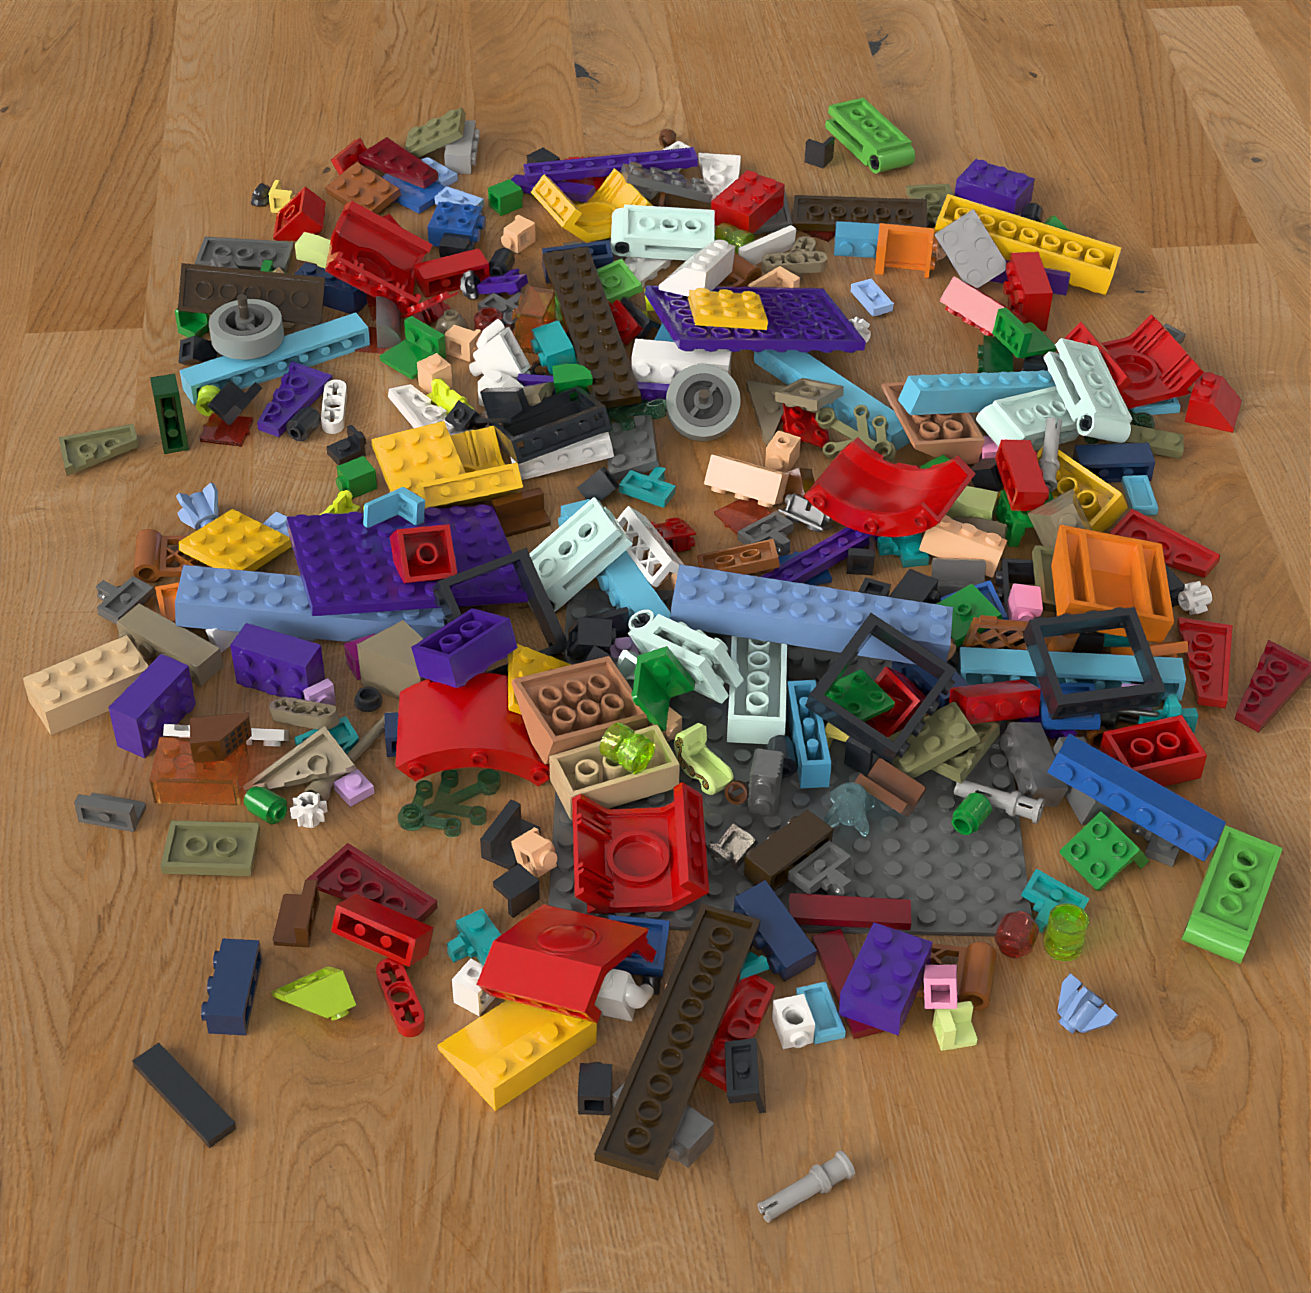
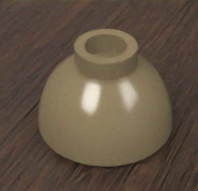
(449, 319)

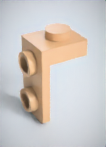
(778, 279)

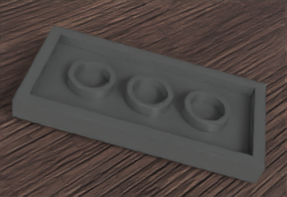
(672, 184)
(246, 252)

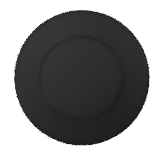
(368, 699)

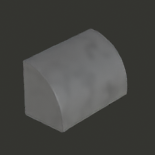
(387, 323)

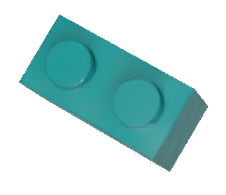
(552, 346)

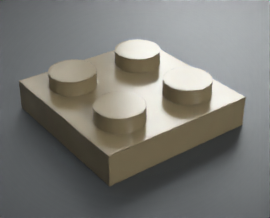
(809, 394)

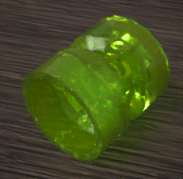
(733, 235)
(626, 747)
(1065, 932)

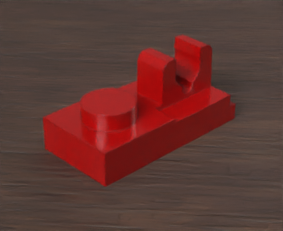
(348, 156)
(625, 322)

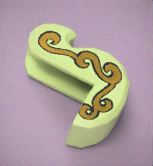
(701, 762)

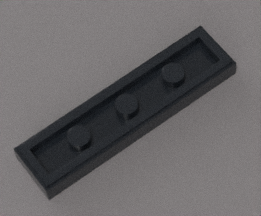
(184, 1095)

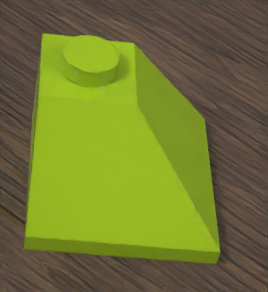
(320, 992)

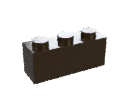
(786, 849)

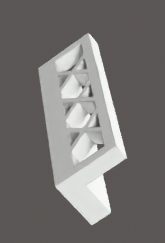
(576, 454)
(649, 540)

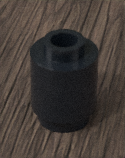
(1033, 212)
(501, 262)
(303, 423)
(786, 746)

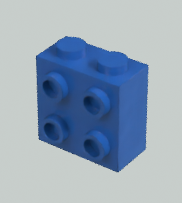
(456, 220)

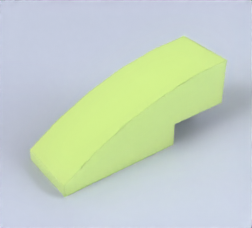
(312, 249)

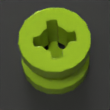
(206, 394)

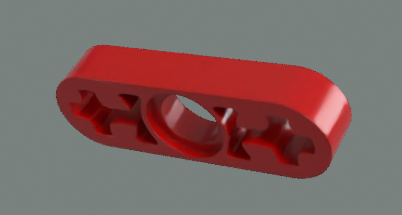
(398, 1009)

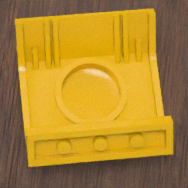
(593, 218)
(484, 474)

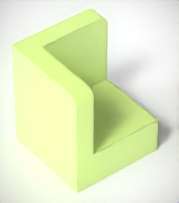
(955, 1027)

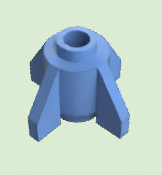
(199, 507)
(1081, 1008)

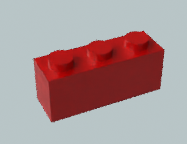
(446, 272)
(1021, 475)
(997, 701)
(382, 929)

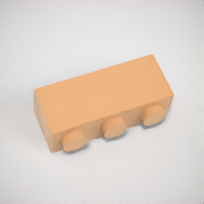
(746, 480)
(963, 541)

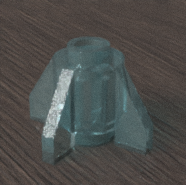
(850, 806)

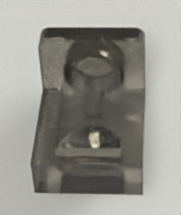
(732, 847)

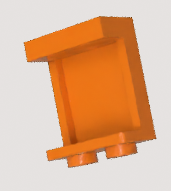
(905, 248)

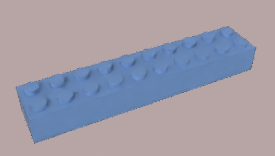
(278, 603)
(802, 613)

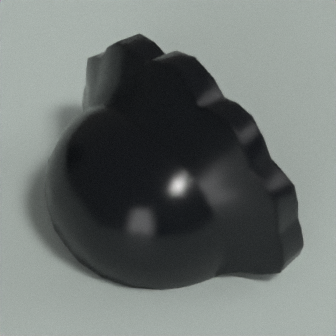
(260, 195)
(469, 285)

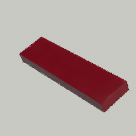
(850, 911)
(837, 963)

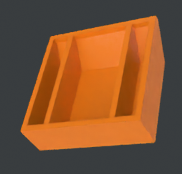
(1111, 572)

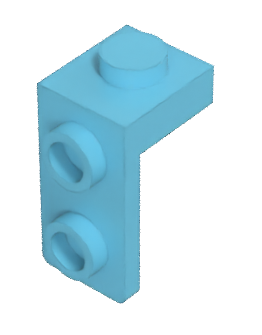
(397, 502)

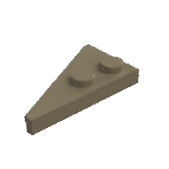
(766, 409)
(309, 761)

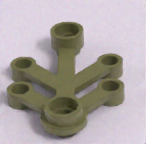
(880, 446)

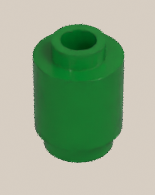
(265, 804)
(971, 813)

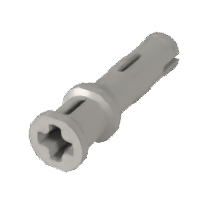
(1050, 451)
(1011, 802)
(819, 1179)

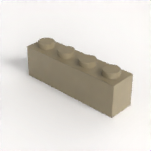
(158, 635)

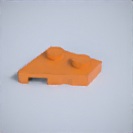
(1166, 649)

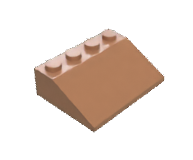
(938, 433)
(575, 705)

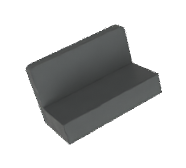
(957, 573)
(109, 811)

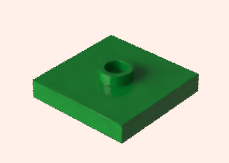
(966, 605)

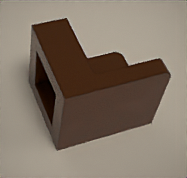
(799, 482)

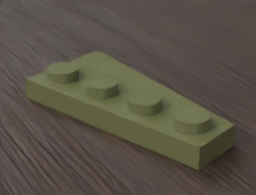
(935, 198)

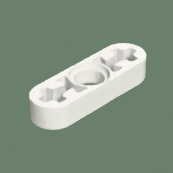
(338, 412)

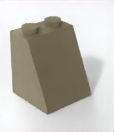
(1060, 511)
(388, 660)

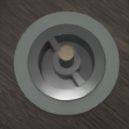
(246, 328)
(703, 402)

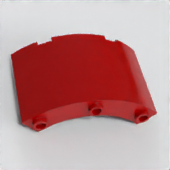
(886, 497)
(464, 728)

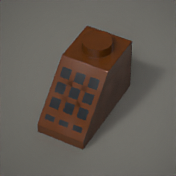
(218, 735)

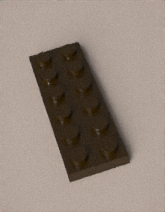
(822, 212)
(210, 287)

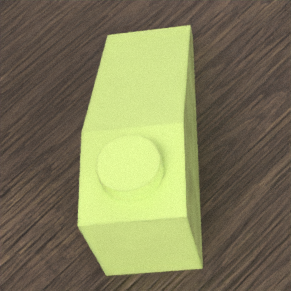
(974, 503)

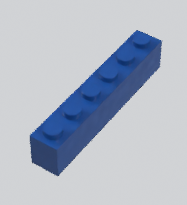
(1137, 797)

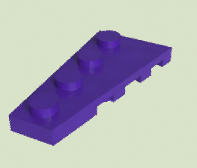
(298, 390)

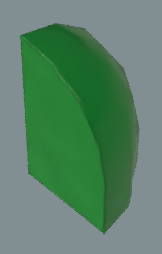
(571, 375)

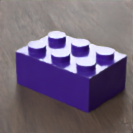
(995, 187)
(464, 647)
(276, 662)
(155, 698)
(885, 978)

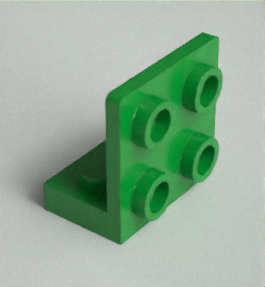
(1020, 338)
(419, 344)
(1015, 520)
(656, 680)
(860, 696)
(1101, 851)

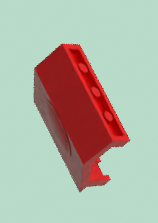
(376, 255)
(1146, 364)
(640, 855)
(560, 960)

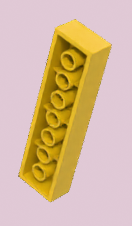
(1087, 259)

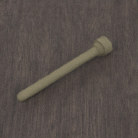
(323, 786)

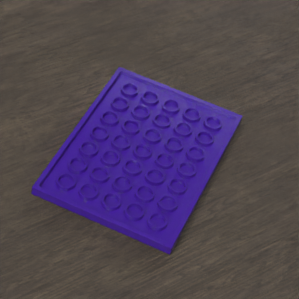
(796, 321)
(354, 570)

